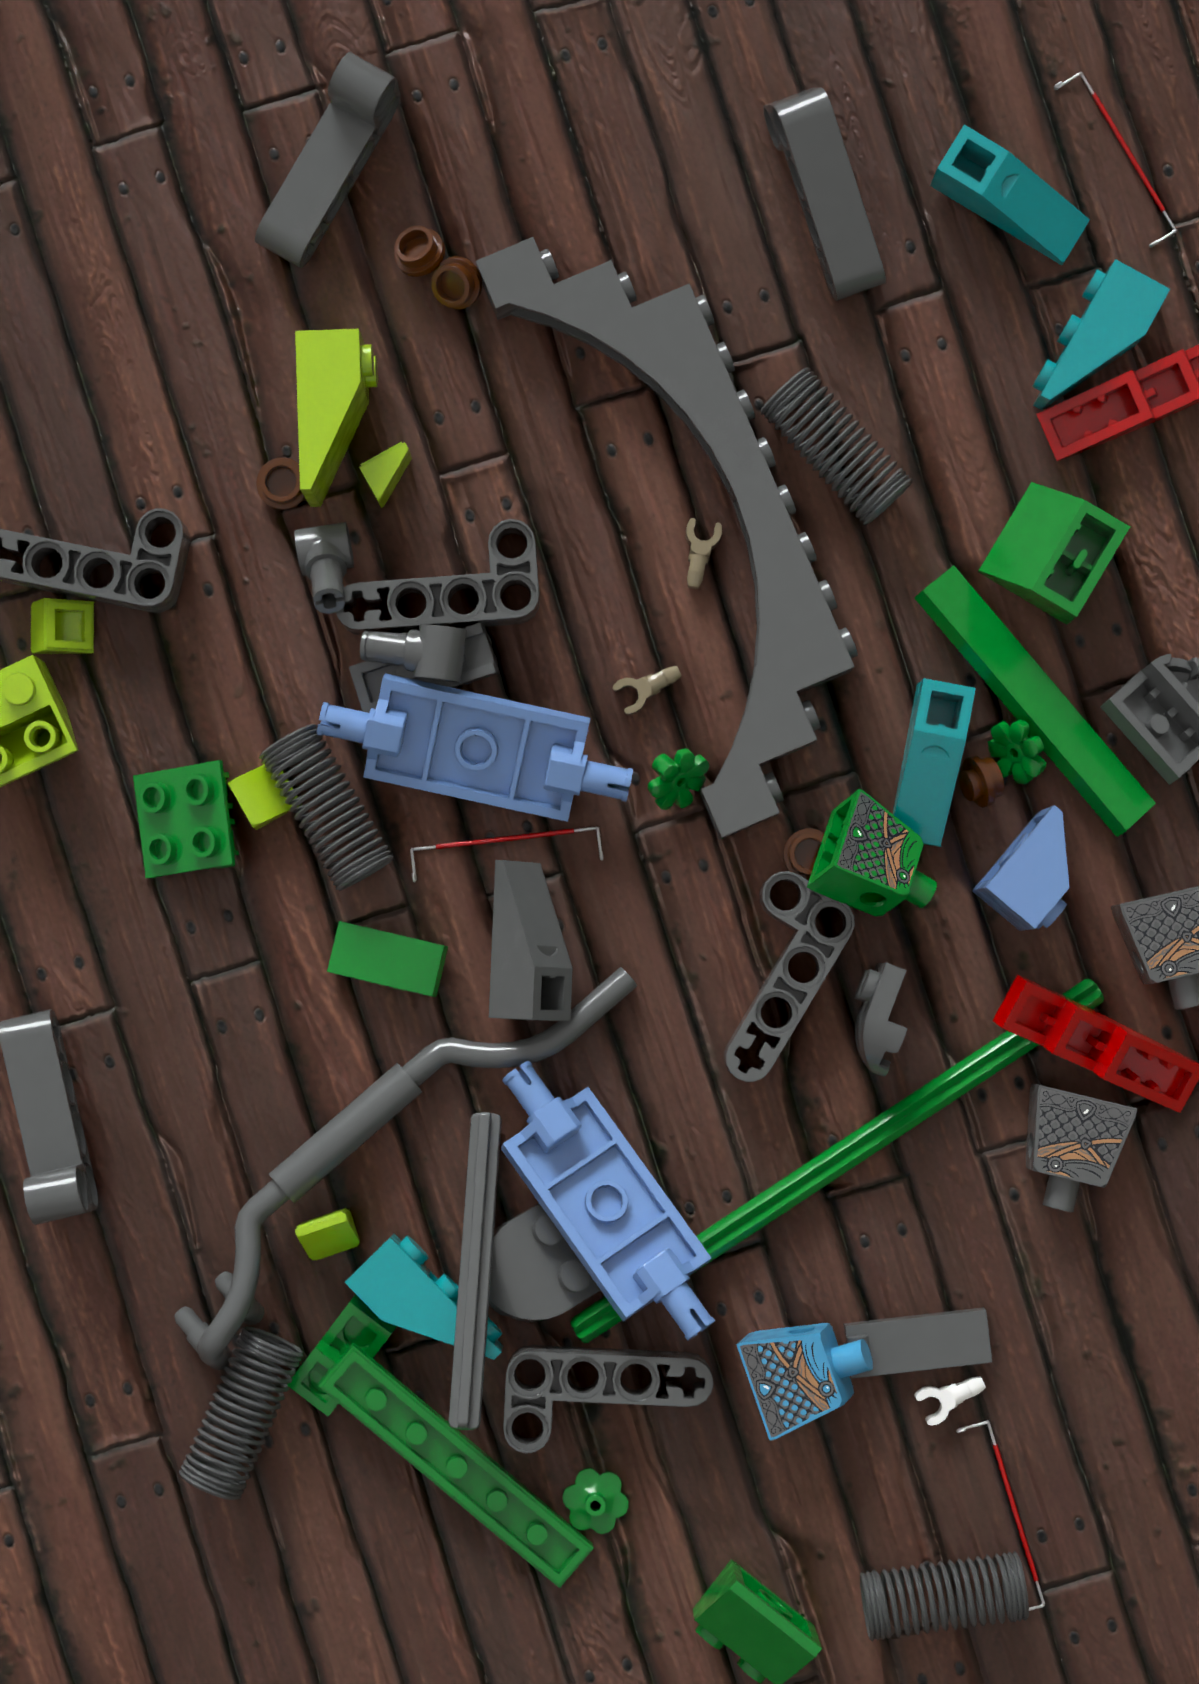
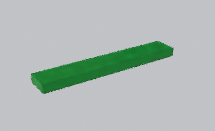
(1035, 699)
(456, 1465)

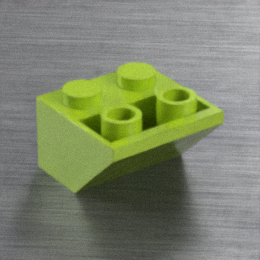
(32, 720)

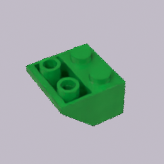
(1054, 550)

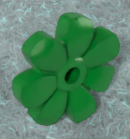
(1017, 751)
(677, 778)

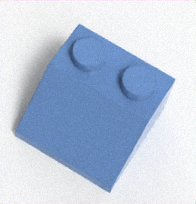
(1030, 874)

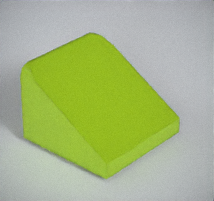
(385, 471)
(62, 626)
(260, 797)
(328, 1234)

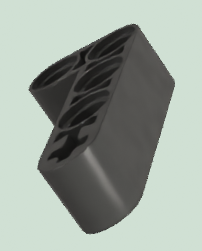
(331, 161)
(827, 191)
(80, 561)
(439, 591)
(779, 982)
(48, 1119)
(606, 1389)

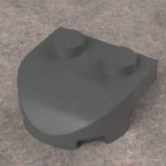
(1161, 714)
(872, 1029)
(535, 1269)

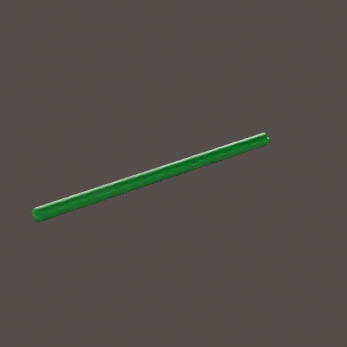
(849, 1152)

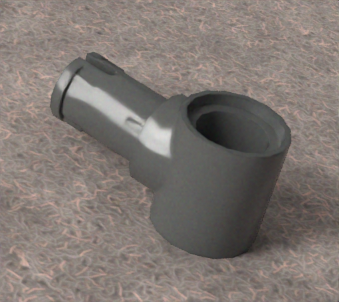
(324, 557)
(430, 652)

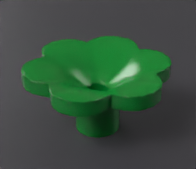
(598, 1487)

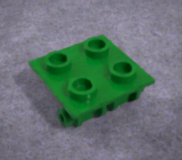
(185, 819)

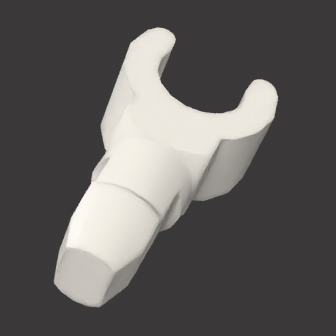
(949, 1396)

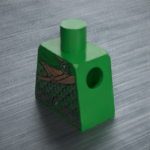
(870, 859)

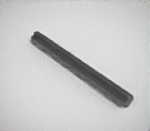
(475, 1272)

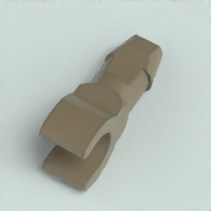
(699, 553)
(647, 686)

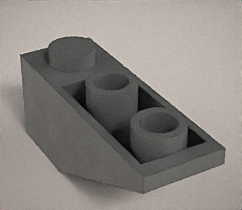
(528, 949)

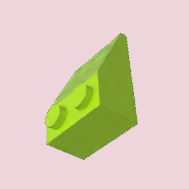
(332, 397)

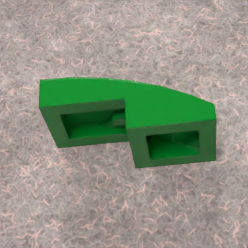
(387, 959)
(354, 1324)

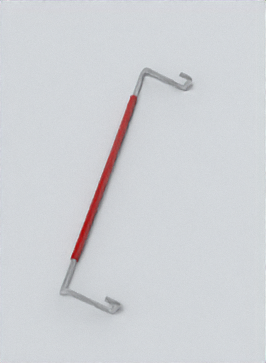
(1127, 151)
(503, 839)
(1013, 1507)

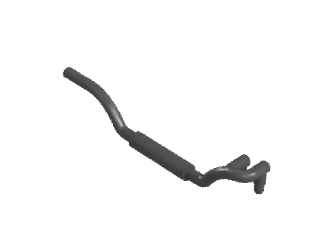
(350, 1131)

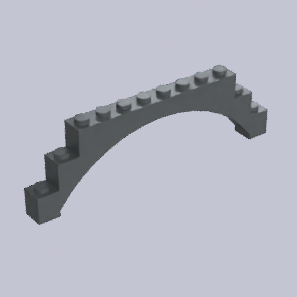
(675, 355)

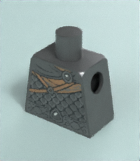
(1164, 941)
(1073, 1141)

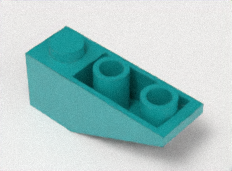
(1008, 195)
(1112, 324)
(933, 757)
(410, 1296)

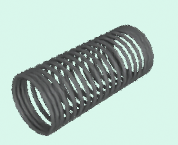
(791, 396)
(296, 748)
(220, 1477)
(875, 1599)

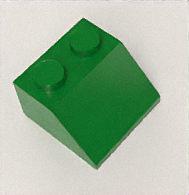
(755, 1626)

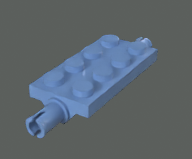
(475, 747)
(605, 1203)

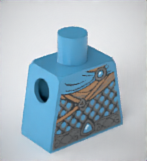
(800, 1373)

